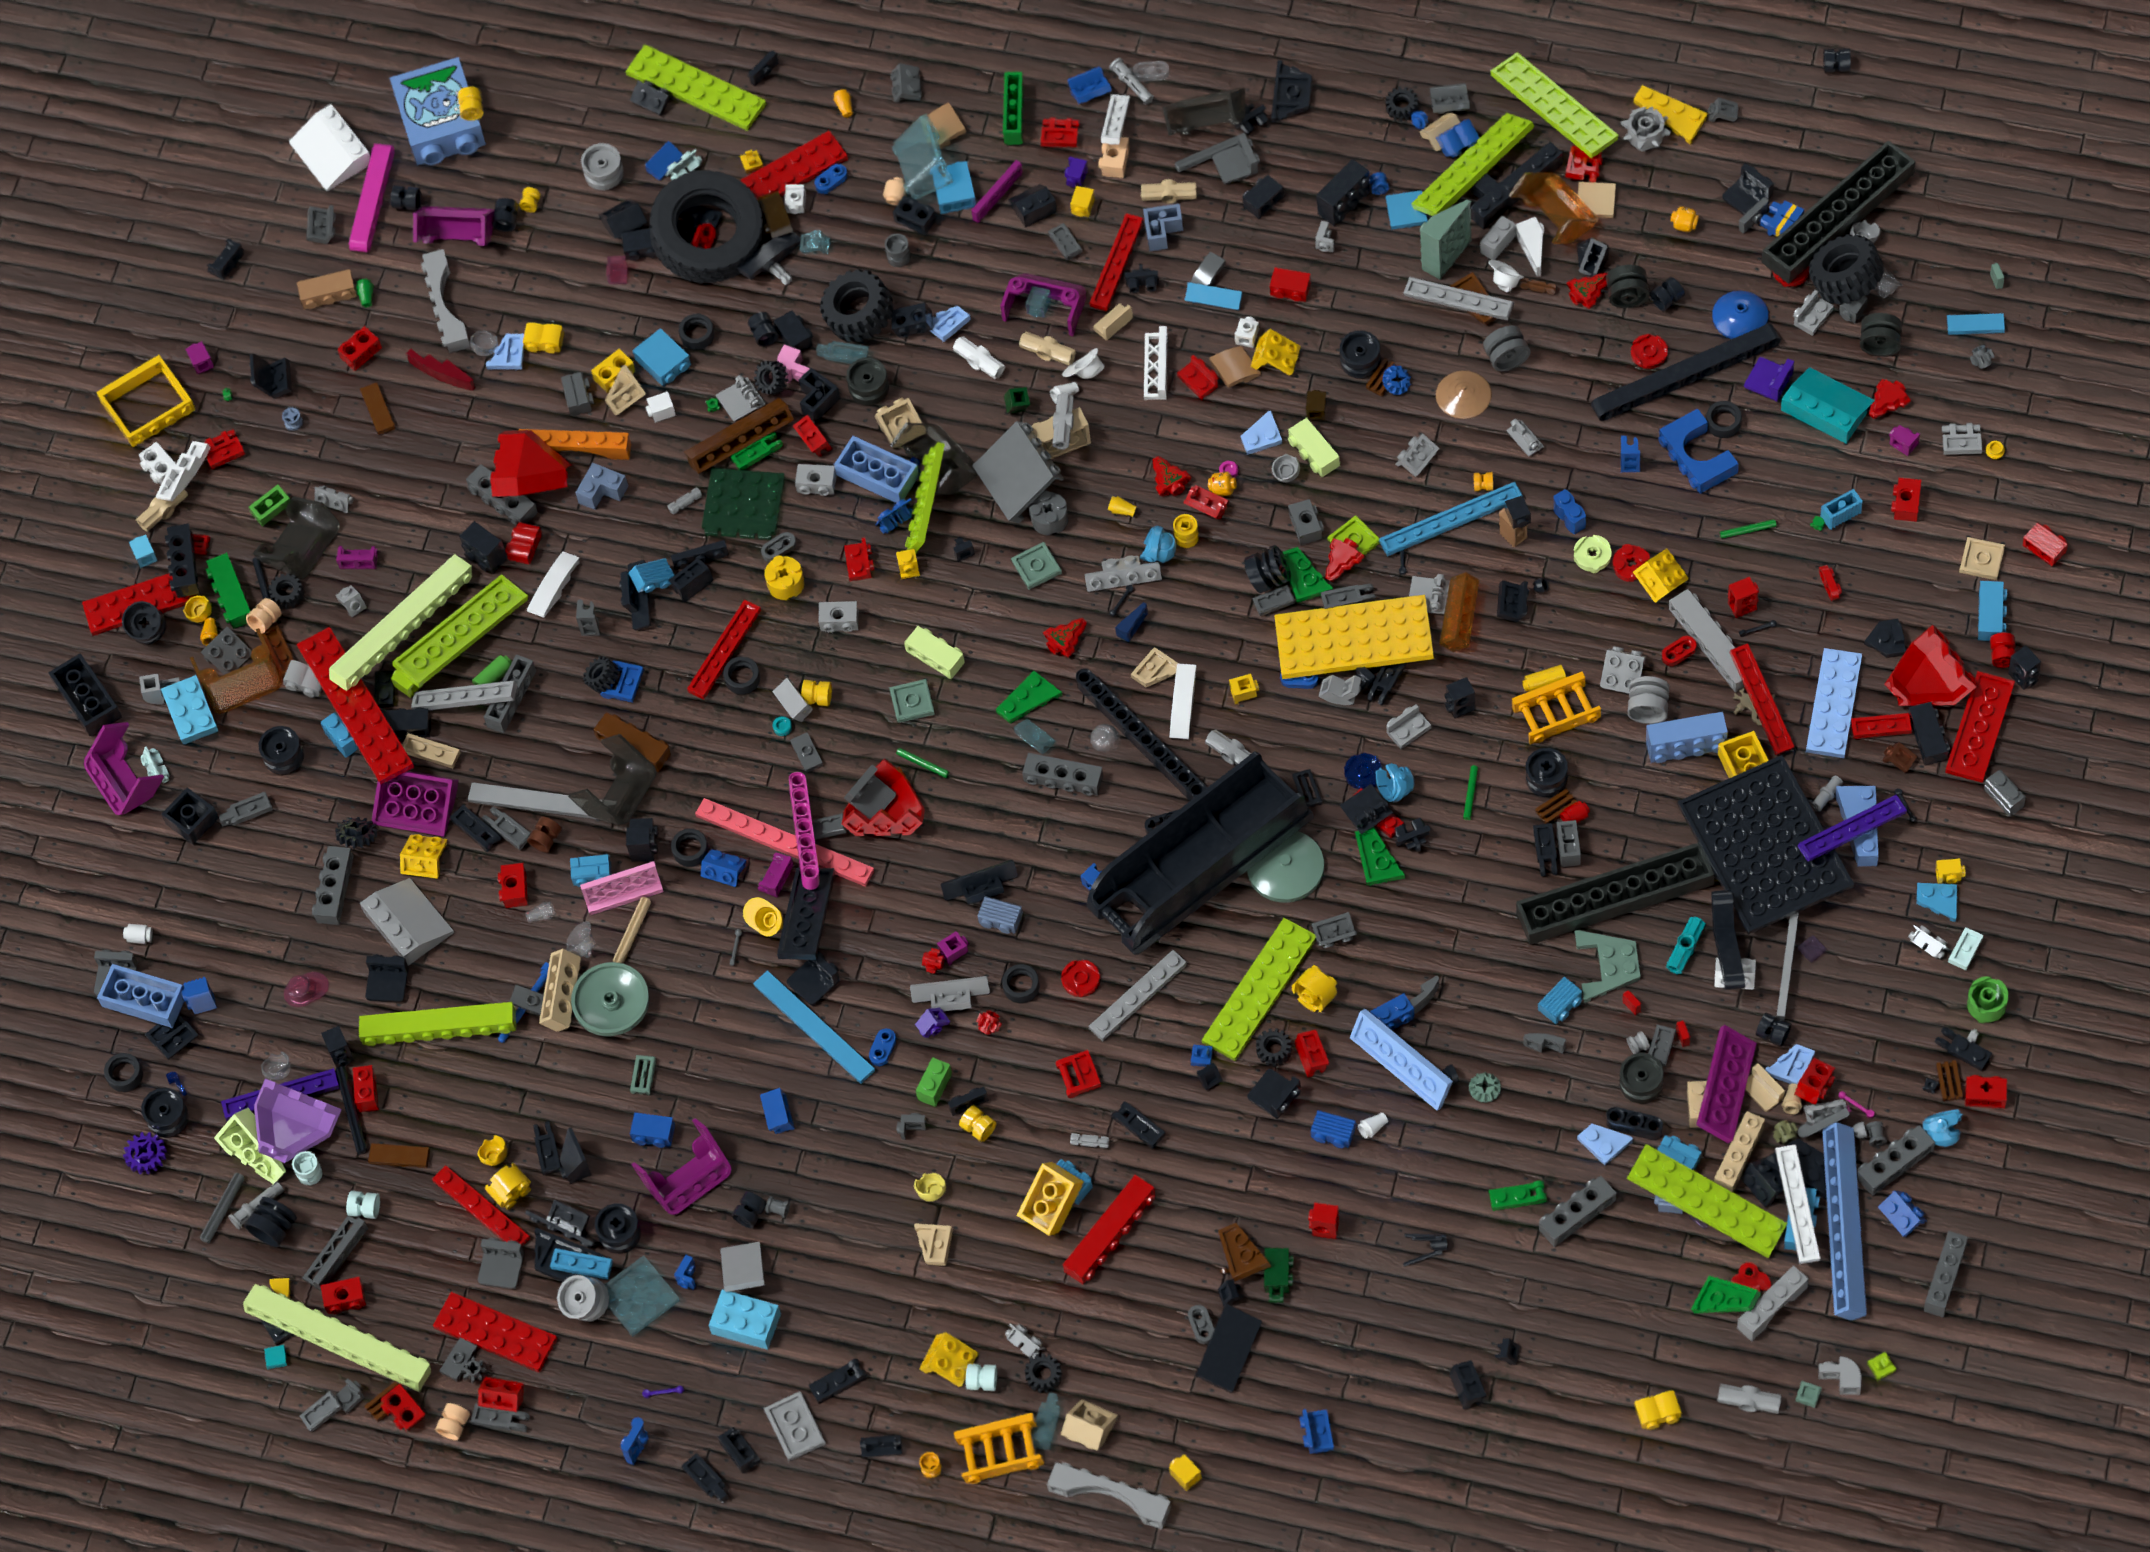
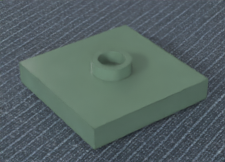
(1036, 565)
(911, 701)

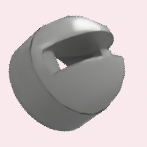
(1860, 1130)

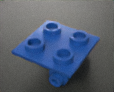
(887, 516)

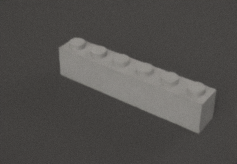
(1707, 635)

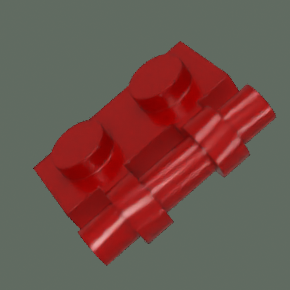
(1059, 137)
(1578, 167)
(224, 452)

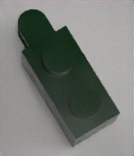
(1277, 1276)

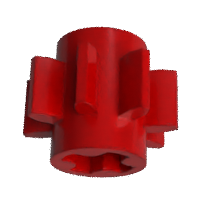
(933, 960)
(988, 1022)

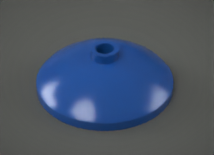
(1735, 322)

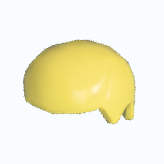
(930, 1187)

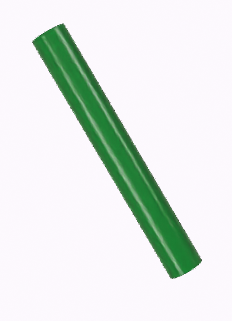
(1747, 529)
(922, 762)
(1470, 792)

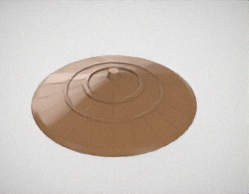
(1463, 394)

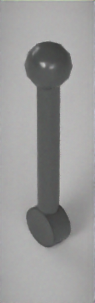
(738, 932)

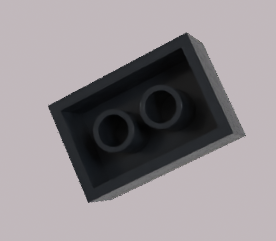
(1343, 192)

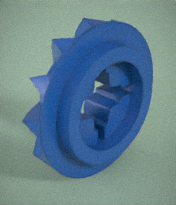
(1393, 386)

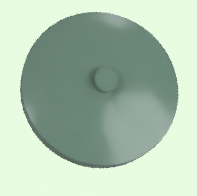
(1289, 870)
(610, 999)

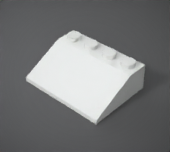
(330, 148)

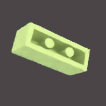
(1313, 448)
(934, 652)

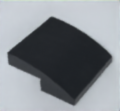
(171, 1040)

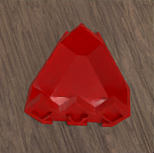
(526, 465)
(1930, 673)
(901, 815)

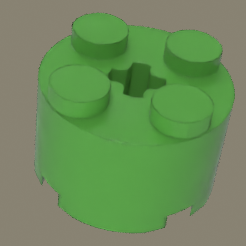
(1987, 999)

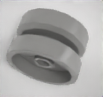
(602, 166)
(583, 1298)

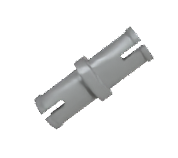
(1826, 793)

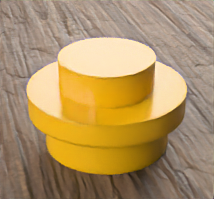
(1995, 450)

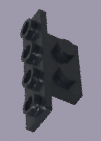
(635, 602)
(980, 883)
(567, 1220)

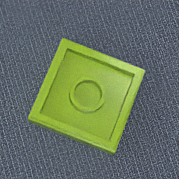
(1357, 532)

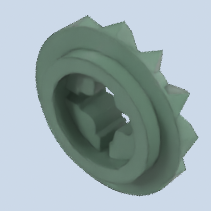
(1478, 1093)

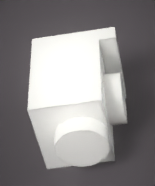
(795, 199)
(1246, 332)

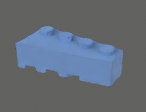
(1851, 802)

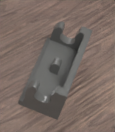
(586, 620)

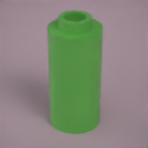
(494, 671)

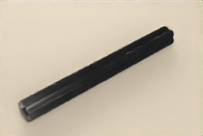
(351, 1110)

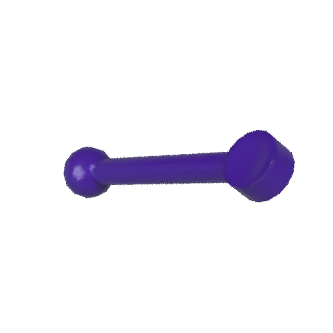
(646, 1393)

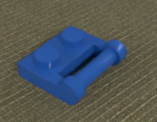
(627, 684)
(635, 1441)

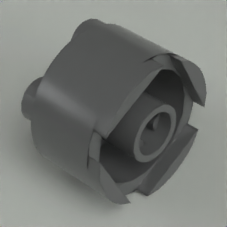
(1049, 513)

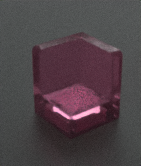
(617, 270)

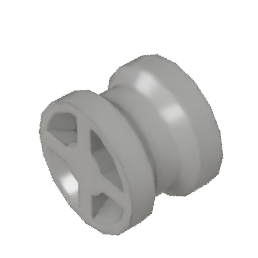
(1638, 1043)

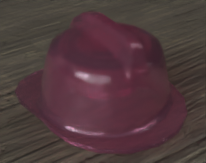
(305, 988)

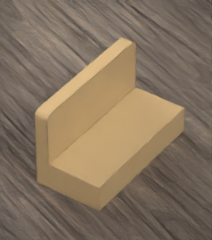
(1438, 127)
(1113, 321)
(1764, 1089)

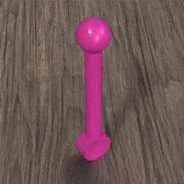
(1869, 1113)

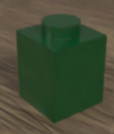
(1016, 400)

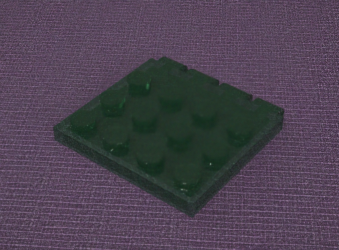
(743, 503)

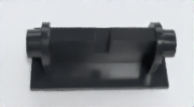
(881, 1446)

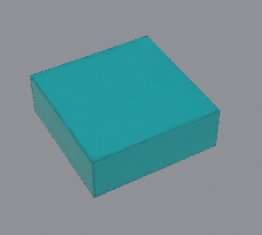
(275, 1357)

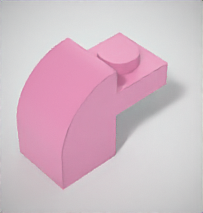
(791, 360)

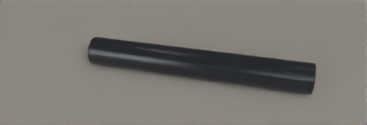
(261, 579)

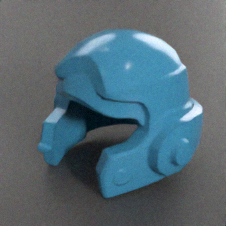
(1159, 545)
(1398, 786)
(1941, 1129)

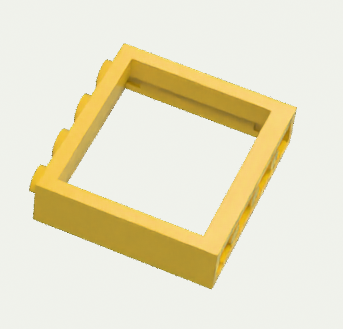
(131, 381)

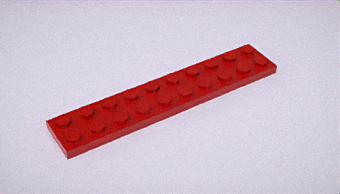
(356, 710)

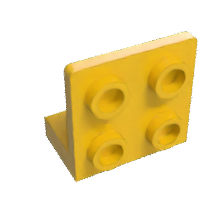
(1276, 351)
(1660, 575)
(422, 856)
(949, 1358)

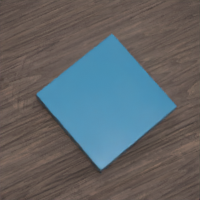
(1401, 211)

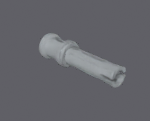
(1126, 75)
(244, 1213)

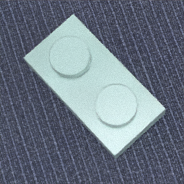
(1965, 948)

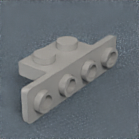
(1122, 573)
(950, 994)

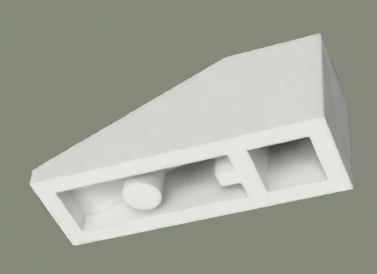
(1531, 240)

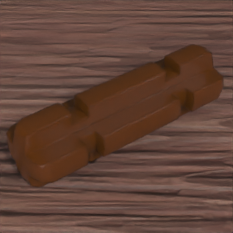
(1537, 285)

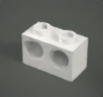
(161, 463)

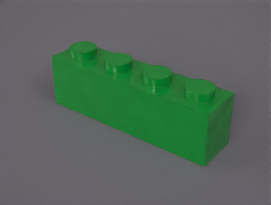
(1013, 108)
(229, 589)

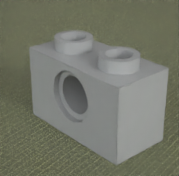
(809, 473)
(830, 610)

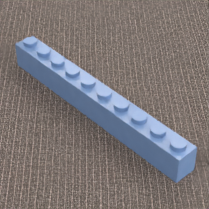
(1844, 1221)

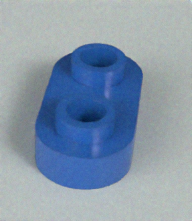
(832, 179)
(1300, 682)
(883, 1046)

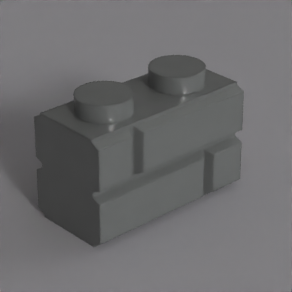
(576, 393)
(2004, 793)

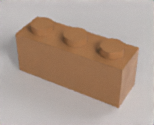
(326, 289)

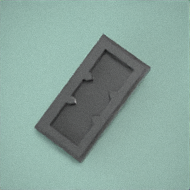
(1754, 215)
(1065, 241)
(1273, 600)
(806, 752)
(828, 826)
(527, 999)
(1662, 1043)
(462, 1351)
(321, 1411)

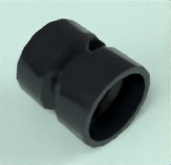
(1837, 60)
(405, 197)
(505, 214)
(1665, 294)
(763, 329)
(1778, 1034)
(750, 1207)

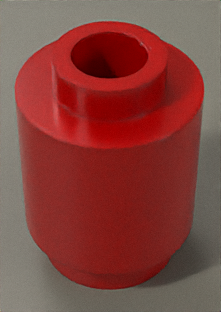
(1576, 811)

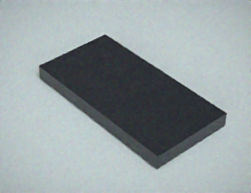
(1228, 1348)

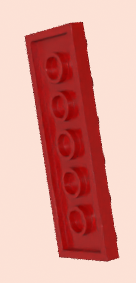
(797, 166)
(107, 610)
(1980, 727)
(495, 1332)

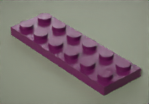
(1726, 1084)

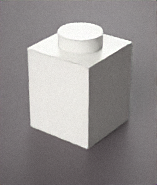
(660, 407)

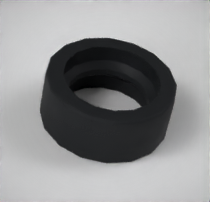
(700, 343)
(1723, 406)
(740, 662)
(683, 835)
(1023, 997)
(115, 1061)

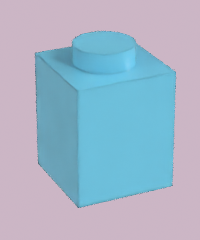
(143, 551)

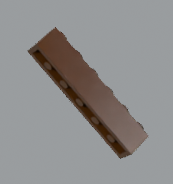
(738, 435)

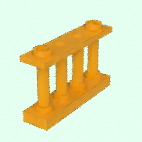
(1556, 690)
(986, 1433)

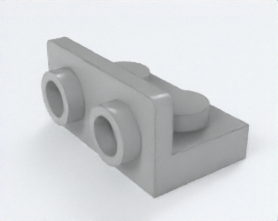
(1812, 313)
(1417, 455)
(1407, 726)

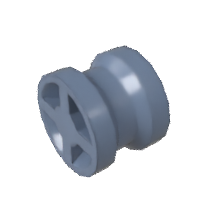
(292, 419)

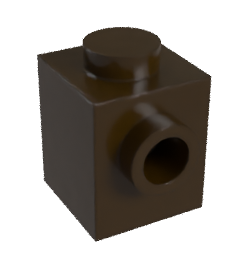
(1316, 405)

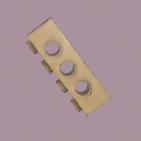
(559, 985)
(1740, 1151)

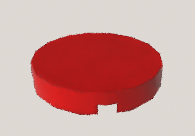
(1649, 351)
(1080, 978)

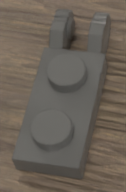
(1347, 596)
(507, 828)
(1823, 1121)
(498, 1418)

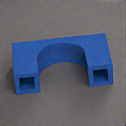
(1701, 474)

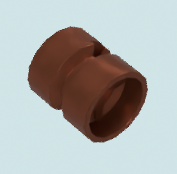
(544, 834)

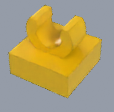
(751, 161)

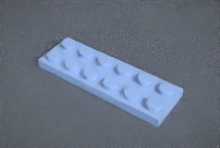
(1834, 703)
(1401, 1059)

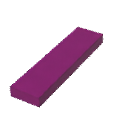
(997, 191)

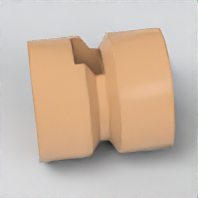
(263, 615)
(452, 1423)

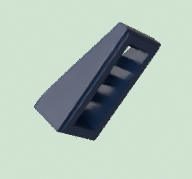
(1129, 625)

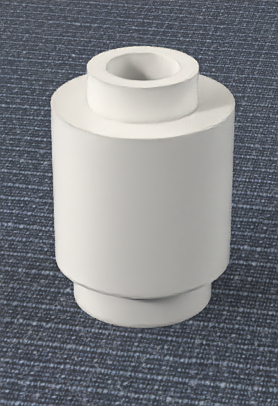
(138, 933)

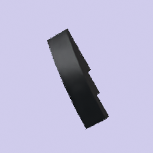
(768, 254)

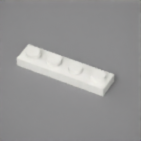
(1115, 119)

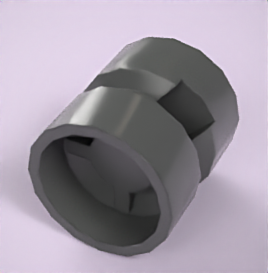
(897, 250)

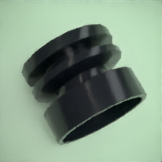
(1267, 569)
(136, 615)
(271, 1220)

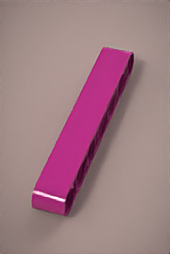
(371, 198)
(804, 839)

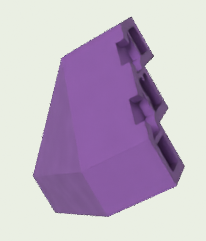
(290, 1121)

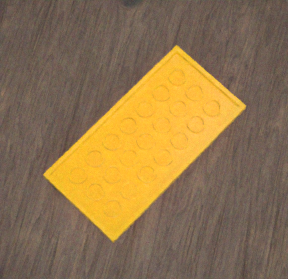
(1353, 636)

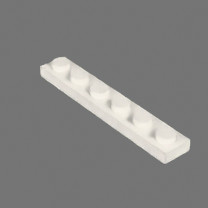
(1797, 1204)

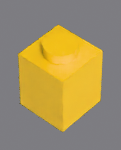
(1082, 201)
(1184, 1472)

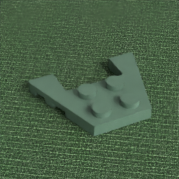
(1616, 959)

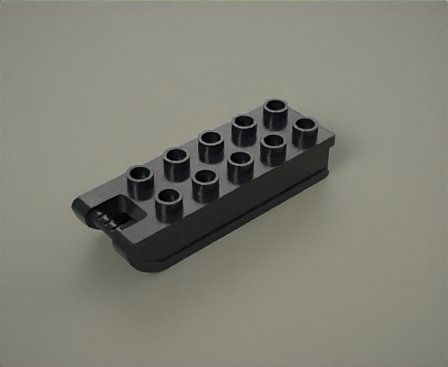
(1198, 851)

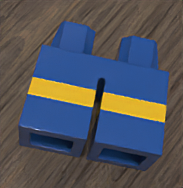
(1784, 216)

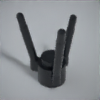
(1437, 1242)

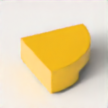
(281, 1286)

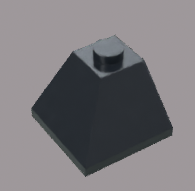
(572, 1159)

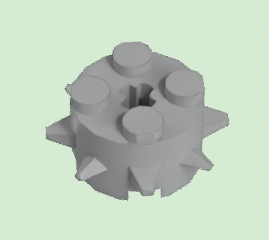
(1645, 128)

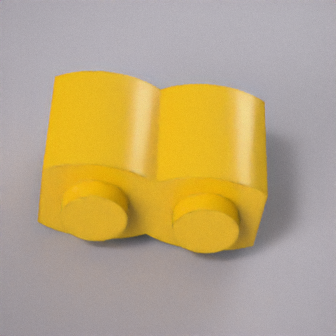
(543, 337)
(1658, 1410)

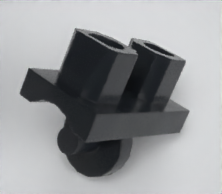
(1257, 114)
(1142, 277)
(1404, 837)

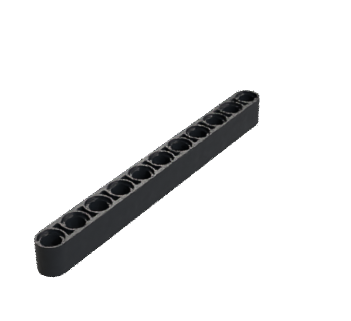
(1685, 372)
(1140, 736)

